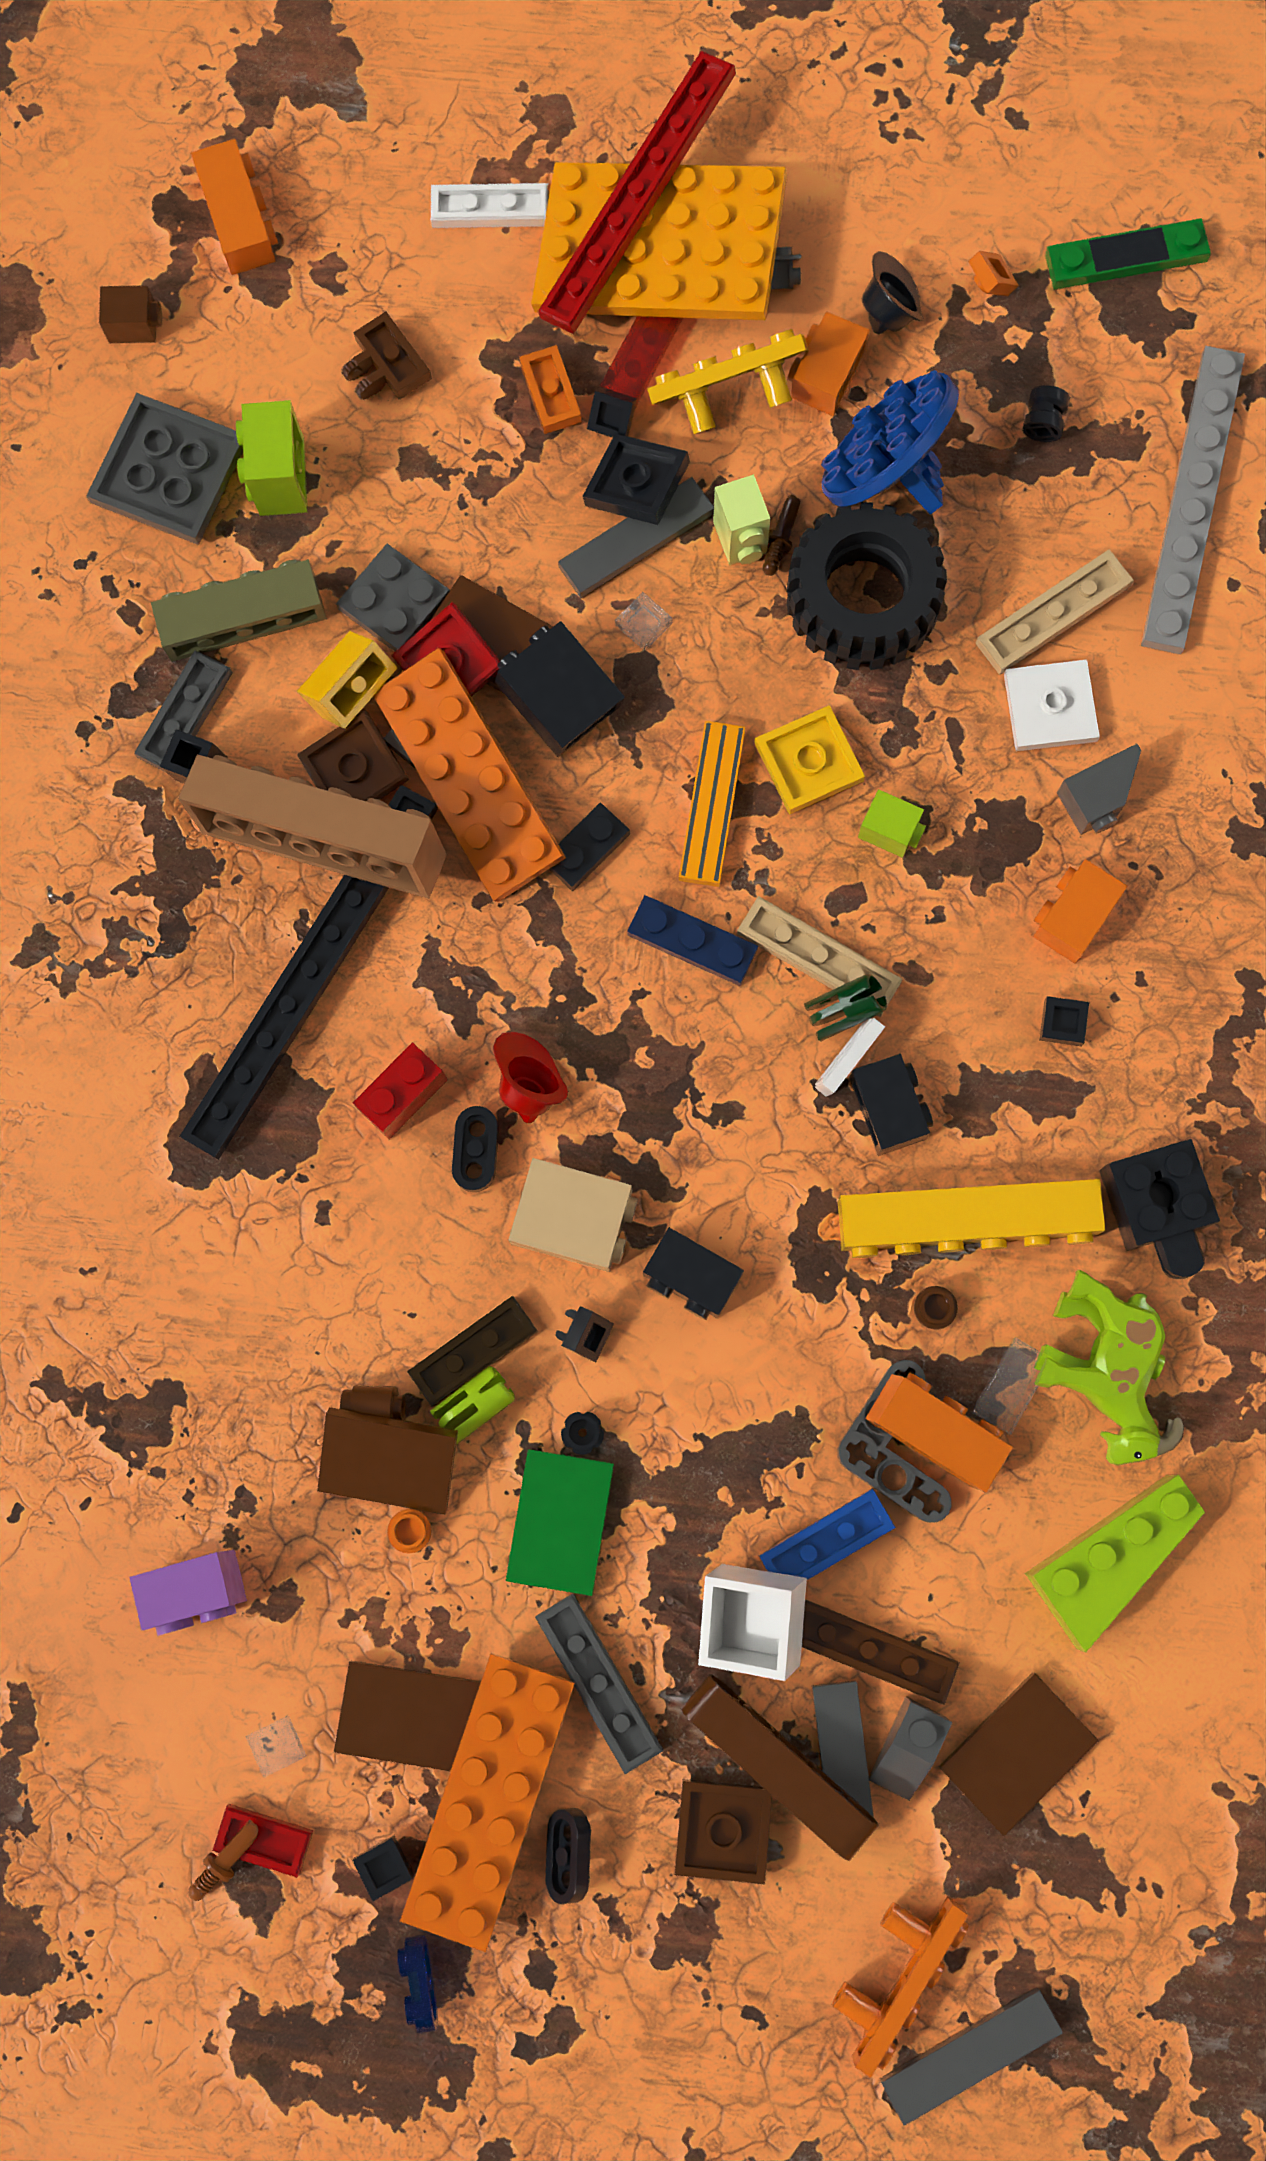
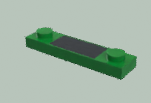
(1127, 253)

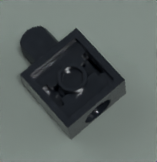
(1163, 1202)

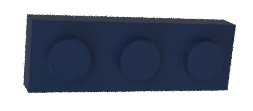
(692, 940)

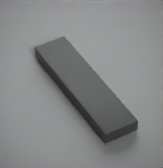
(634, 540)
(599, 1683)
(970, 2056)

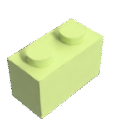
(741, 520)

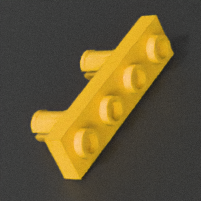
(765, 361)

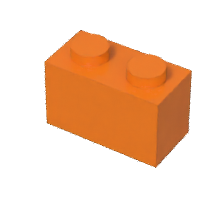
(830, 364)
(1079, 911)

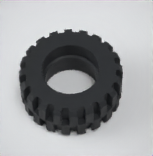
(877, 538)

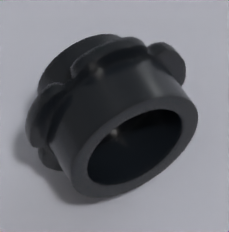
(574, 1423)

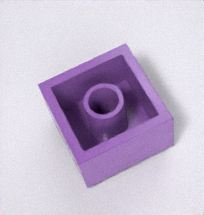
(177, 1592)

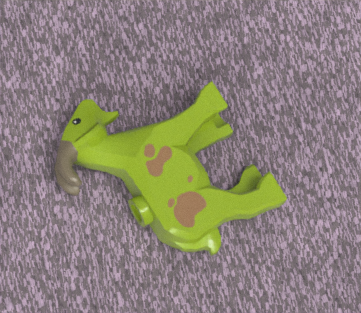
(1118, 1367)

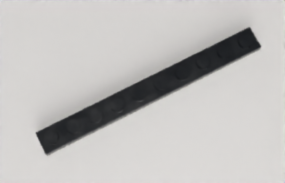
(289, 1003)

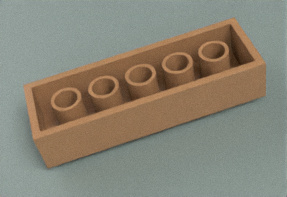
(314, 825)

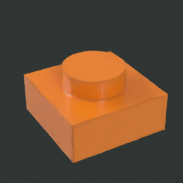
(992, 274)

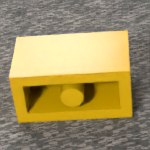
(347, 679)

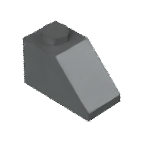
(1100, 791)
(910, 1749)

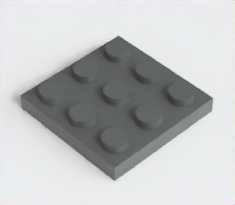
(166, 468)

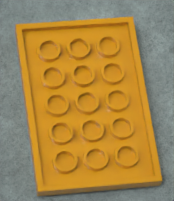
(696, 255)

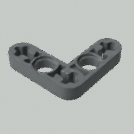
(876, 1441)

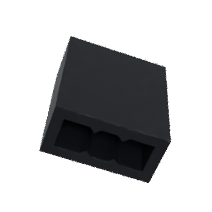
(558, 687)

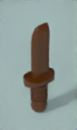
(779, 537)

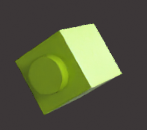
(892, 824)

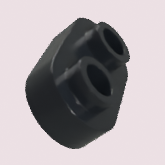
(475, 1150)
(568, 1856)

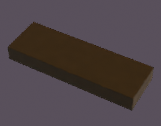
(472, 1351)

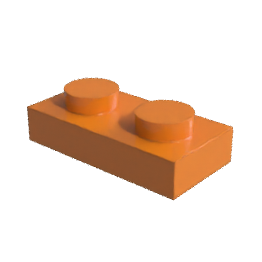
(550, 389)

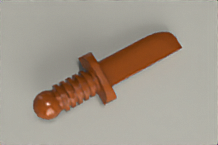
(220, 1865)

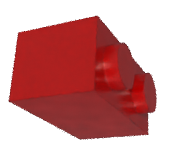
(400, 1090)

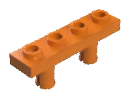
(901, 2006)

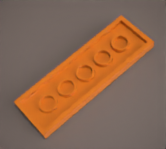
(468, 775)
(487, 1802)

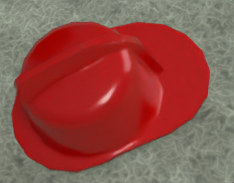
(528, 1076)

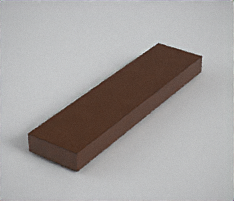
(877, 1653)

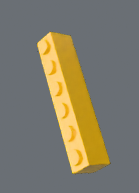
(971, 1216)

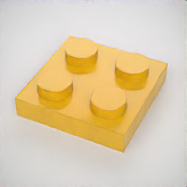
(809, 759)

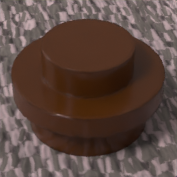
(935, 1307)

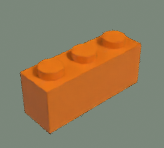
(235, 206)
(940, 1431)

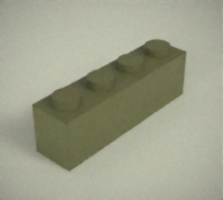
(238, 609)

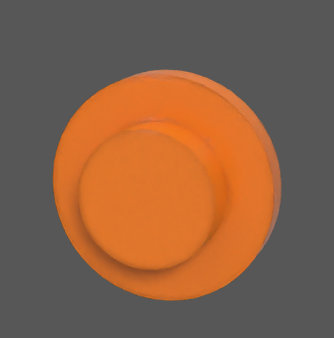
(409, 1531)

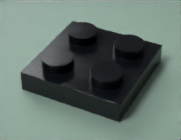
(636, 479)

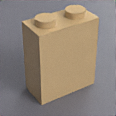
(573, 1215)

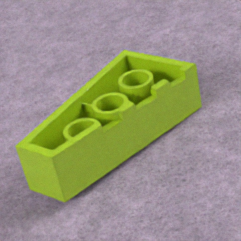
(1111, 1561)

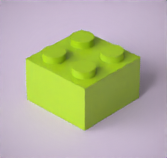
(272, 458)

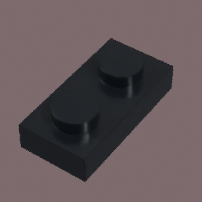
(589, 845)

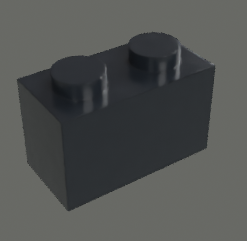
(890, 1104)
(692, 1274)

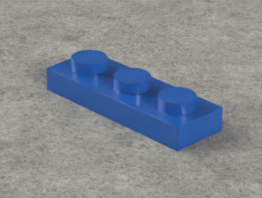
(830, 1538)

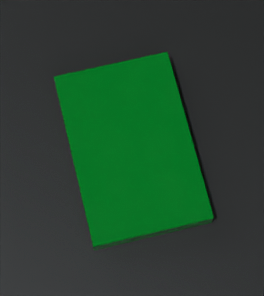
(559, 1522)

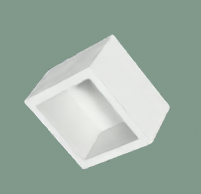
(752, 1621)

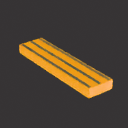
(712, 804)

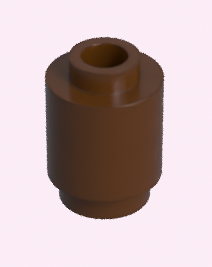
(374, 1400)

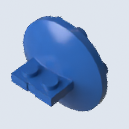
(894, 444)

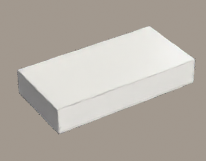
(849, 1056)

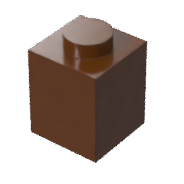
(129, 314)

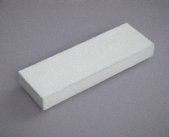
(489, 205)

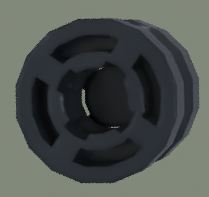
(1045, 418)

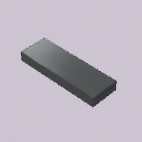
(184, 706)
(842, 1738)

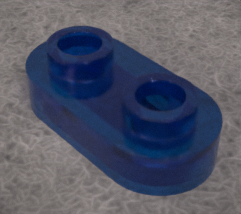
(416, 1965)

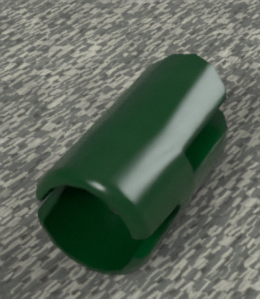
(854, 1002)

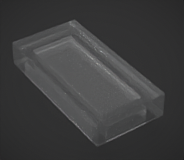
(1009, 1387)

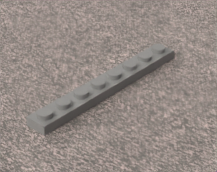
(1192, 500)

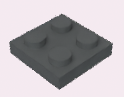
(392, 598)

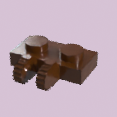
(392, 357)

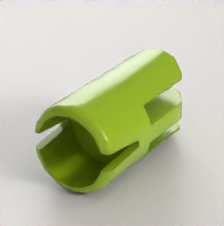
(474, 1403)

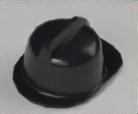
(891, 295)

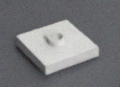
(1051, 705)

